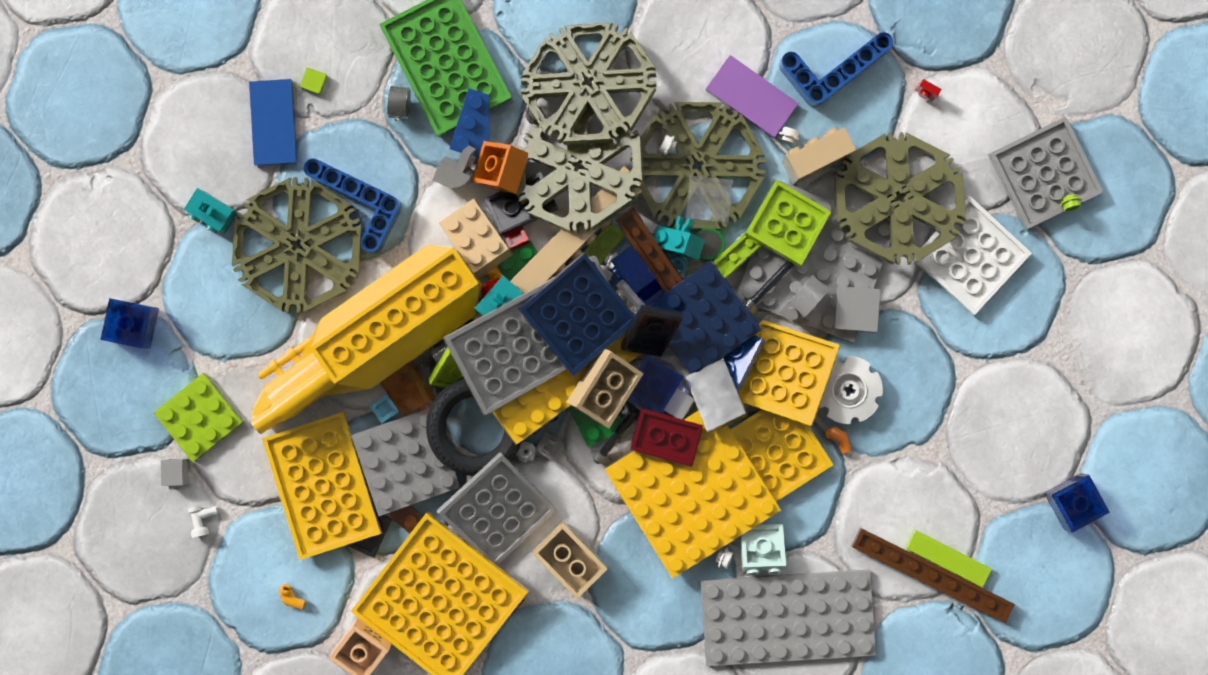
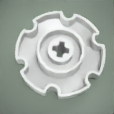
(864, 387)

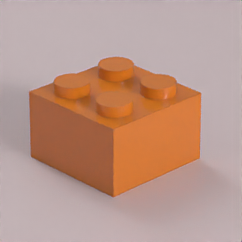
(500, 167)

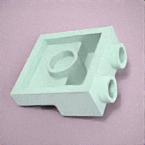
(763, 550)

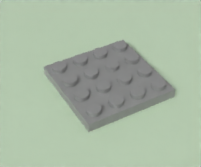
(1043, 171)
(401, 464)
(496, 509)

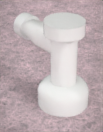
(197, 514)

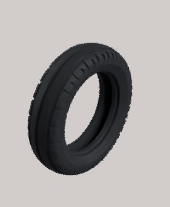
(438, 439)

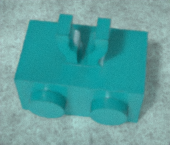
(211, 211)
(679, 240)
(499, 295)

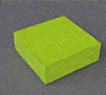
(313, 81)

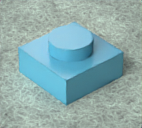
(384, 408)

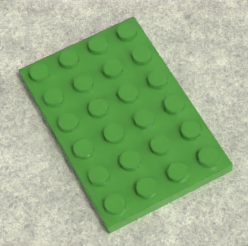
(443, 59)

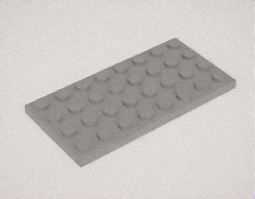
(504, 354)
(788, 617)

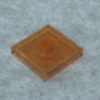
(407, 390)

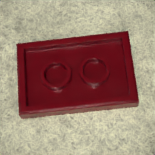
(666, 437)

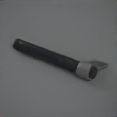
(751, 303)
(601, 455)

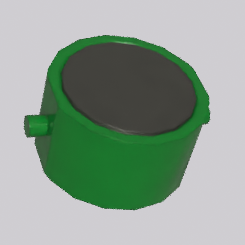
(713, 244)

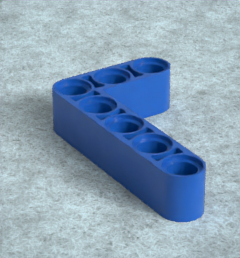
(838, 73)
(360, 195)

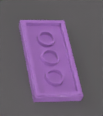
(751, 96)

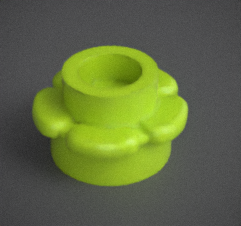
(1071, 203)

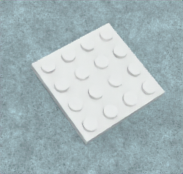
(975, 261)

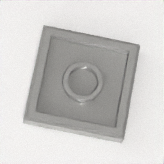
(857, 309)

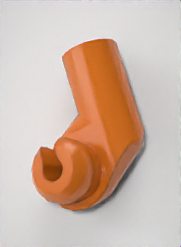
(839, 436)

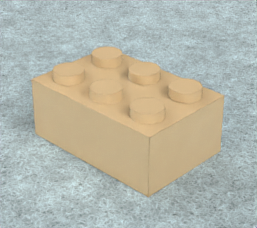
(818, 154)
(475, 239)
(605, 387)
(570, 559)

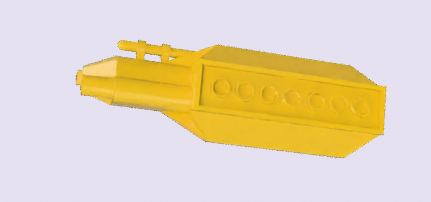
(372, 334)

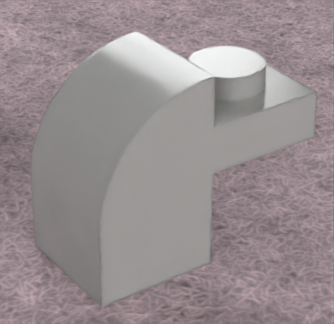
(454, 173)
(804, 300)

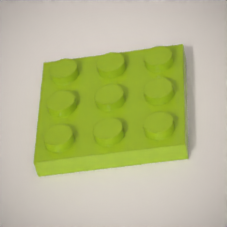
(788, 223)
(198, 417)

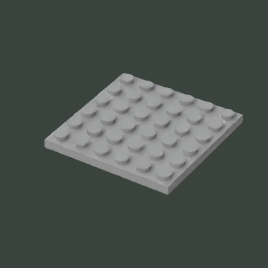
(830, 261)

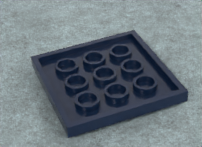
(577, 314)
(712, 317)

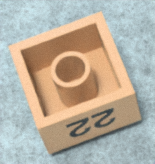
(360, 649)

